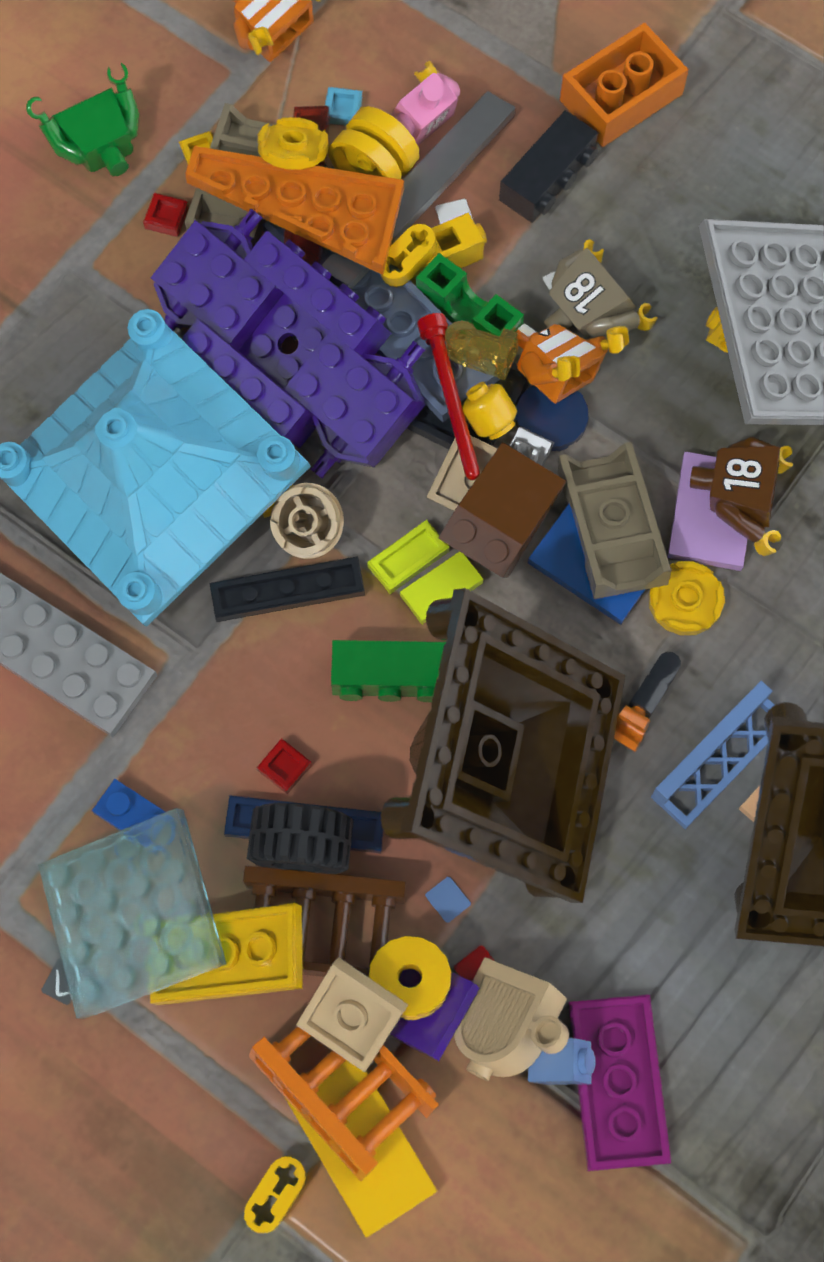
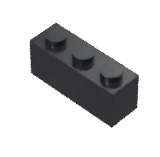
(549, 167)

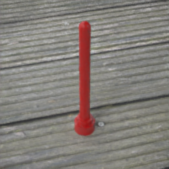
(432, 330)

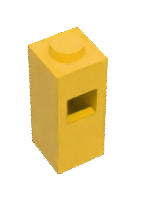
(458, 241)

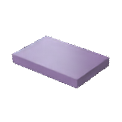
(697, 530)

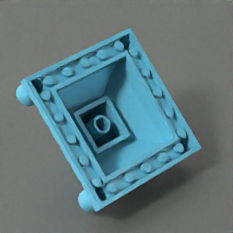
(151, 468)

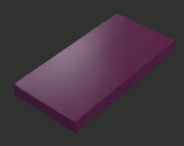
(625, 1101)

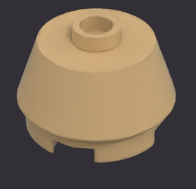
(307, 520)

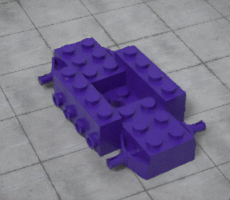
(251, 299)

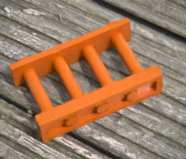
(331, 1120)

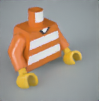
(270, 24)
(563, 361)

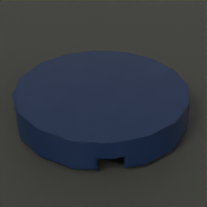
(558, 422)

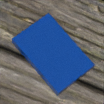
(563, 561)

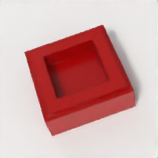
(166, 214)
(284, 766)

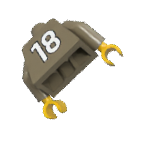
(592, 297)

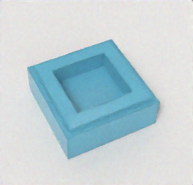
(343, 104)

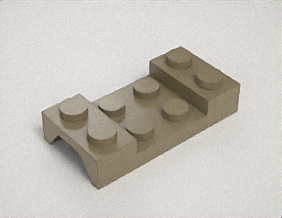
(235, 135)
(615, 523)

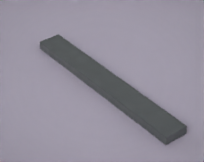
(435, 174)

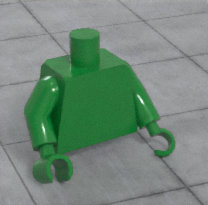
(96, 129)

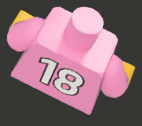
(427, 104)

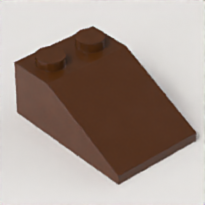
(502, 510)

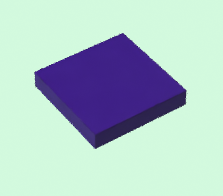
(435, 1031)

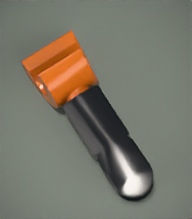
(634, 718)

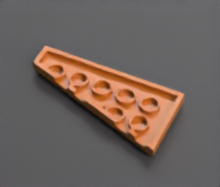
(325, 205)

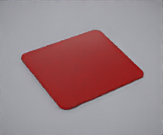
(471, 963)

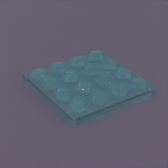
(131, 914)

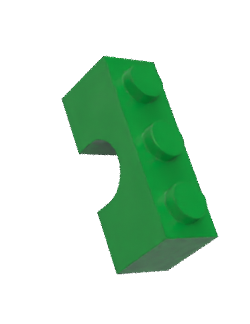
(450, 292)

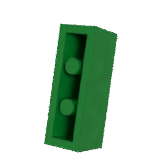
(385, 669)

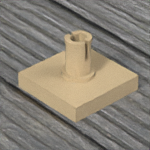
(351, 1014)

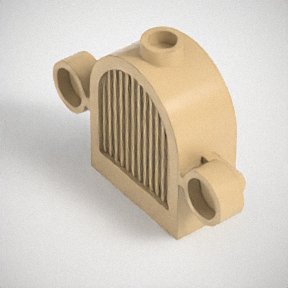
(510, 1022)

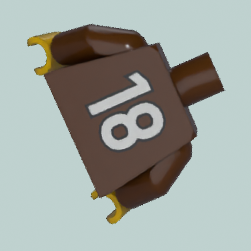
(745, 487)

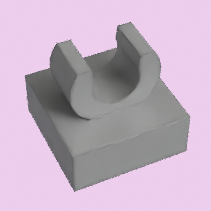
(532, 445)

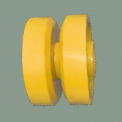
(374, 145)

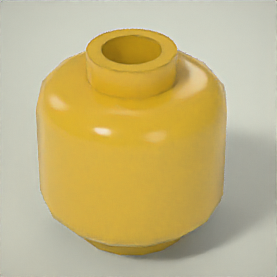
(489, 410)

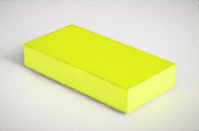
(408, 556)
(440, 583)

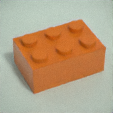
(624, 83)

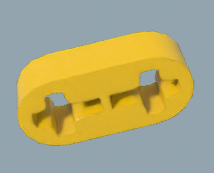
(410, 257)
(266, 1189)

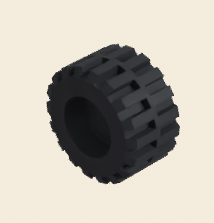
(300, 838)

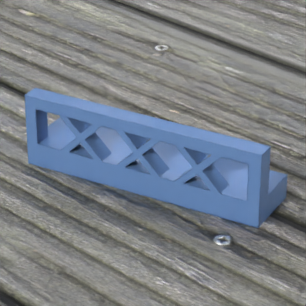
(703, 754)

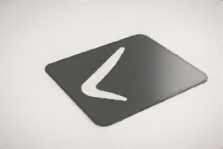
(56, 984)

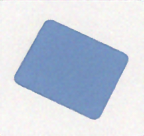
(448, 899)

